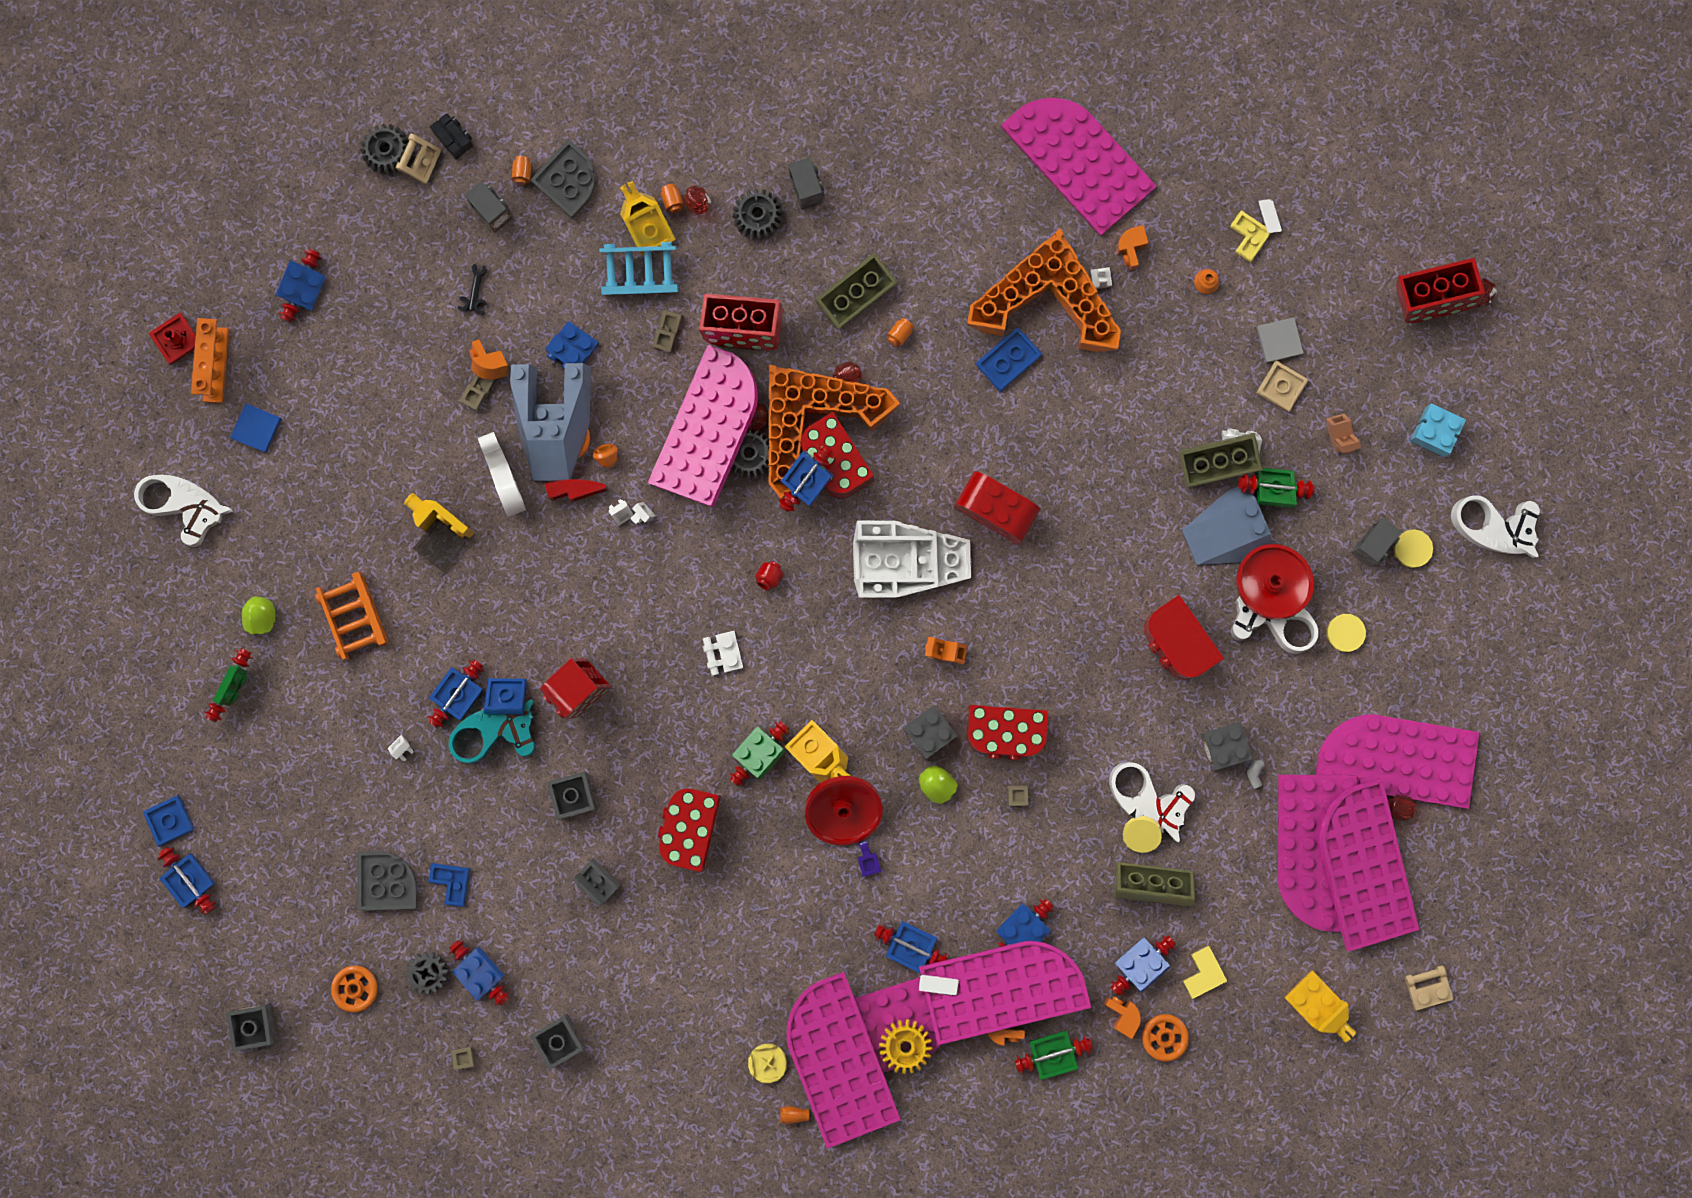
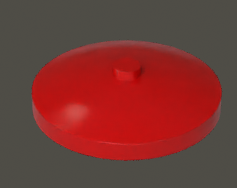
(1275, 582)
(843, 810)

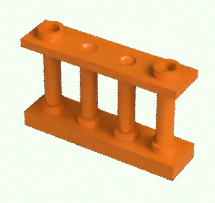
(210, 360)
(364, 601)

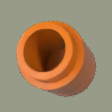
(521, 170)
(672, 198)
(900, 332)

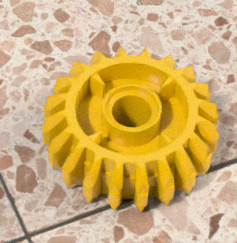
(911, 1057)

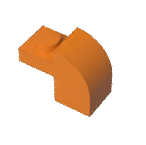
(1132, 240)
(487, 366)
(945, 650)
(1129, 1016)
(1012, 1034)

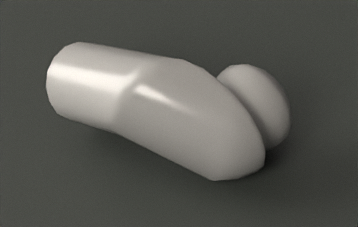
(1254, 771)

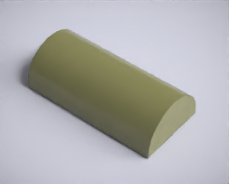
(855, 291)
(1220, 460)
(1154, 884)

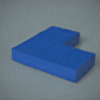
(456, 880)

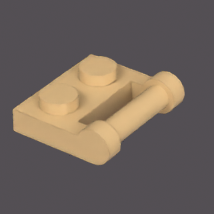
(424, 160)
(1430, 994)

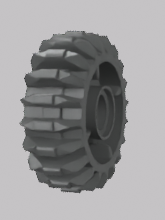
(377, 141)
(757, 202)
(758, 461)

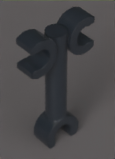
(473, 303)

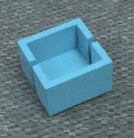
(1439, 430)

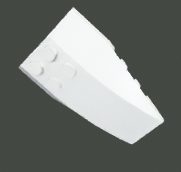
(906, 559)

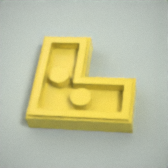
(1254, 234)
(1209, 975)

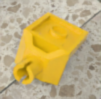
(644, 218)
(428, 511)
(818, 753)
(1320, 1006)

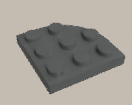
(567, 179)
(385, 882)

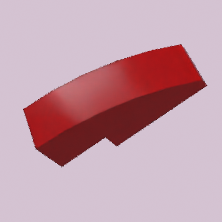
(574, 488)

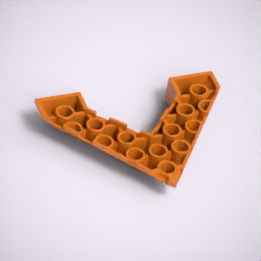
(1053, 268)
(798, 393)

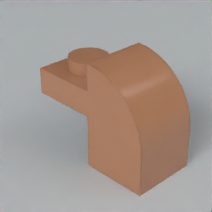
(1342, 434)

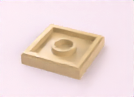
(1282, 386)

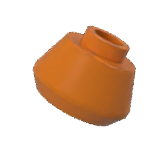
(1206, 281)
(606, 455)

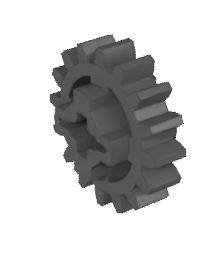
(429, 964)

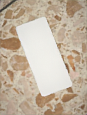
(1270, 216)
(938, 985)

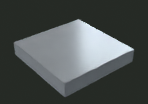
(1279, 340)

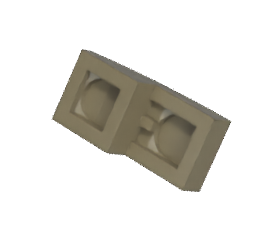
(667, 330)
(477, 392)

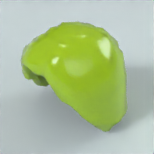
(258, 615)
(937, 784)

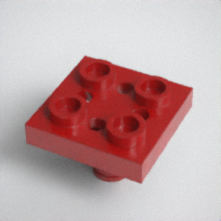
(171, 333)

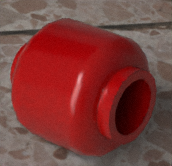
(769, 575)

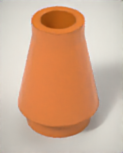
(793, 1115)

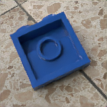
(571, 345)

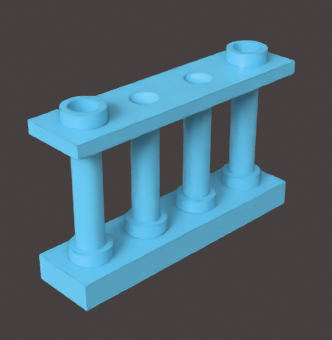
(649, 285)

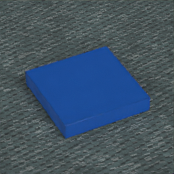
(255, 428)
(505, 696)
(168, 820)

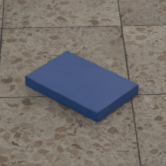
(1008, 359)

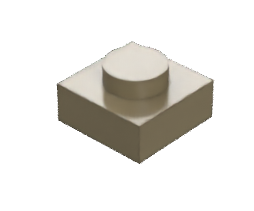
(1017, 795)
(463, 1058)

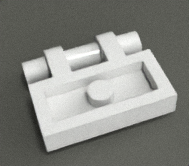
(728, 651)

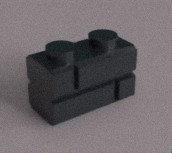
(451, 136)

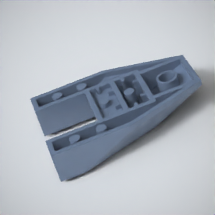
(552, 432)

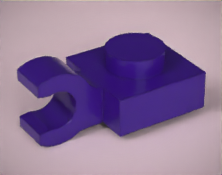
(868, 862)

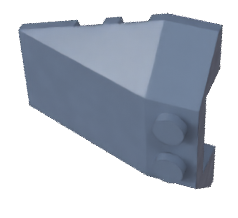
(1227, 529)

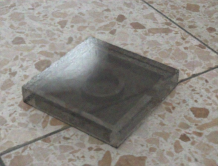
(440, 545)

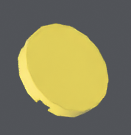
(1413, 548)
(1346, 633)
(1142, 834)
(767, 1063)

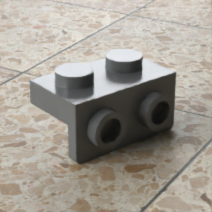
(596, 882)

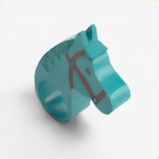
(512, 727)

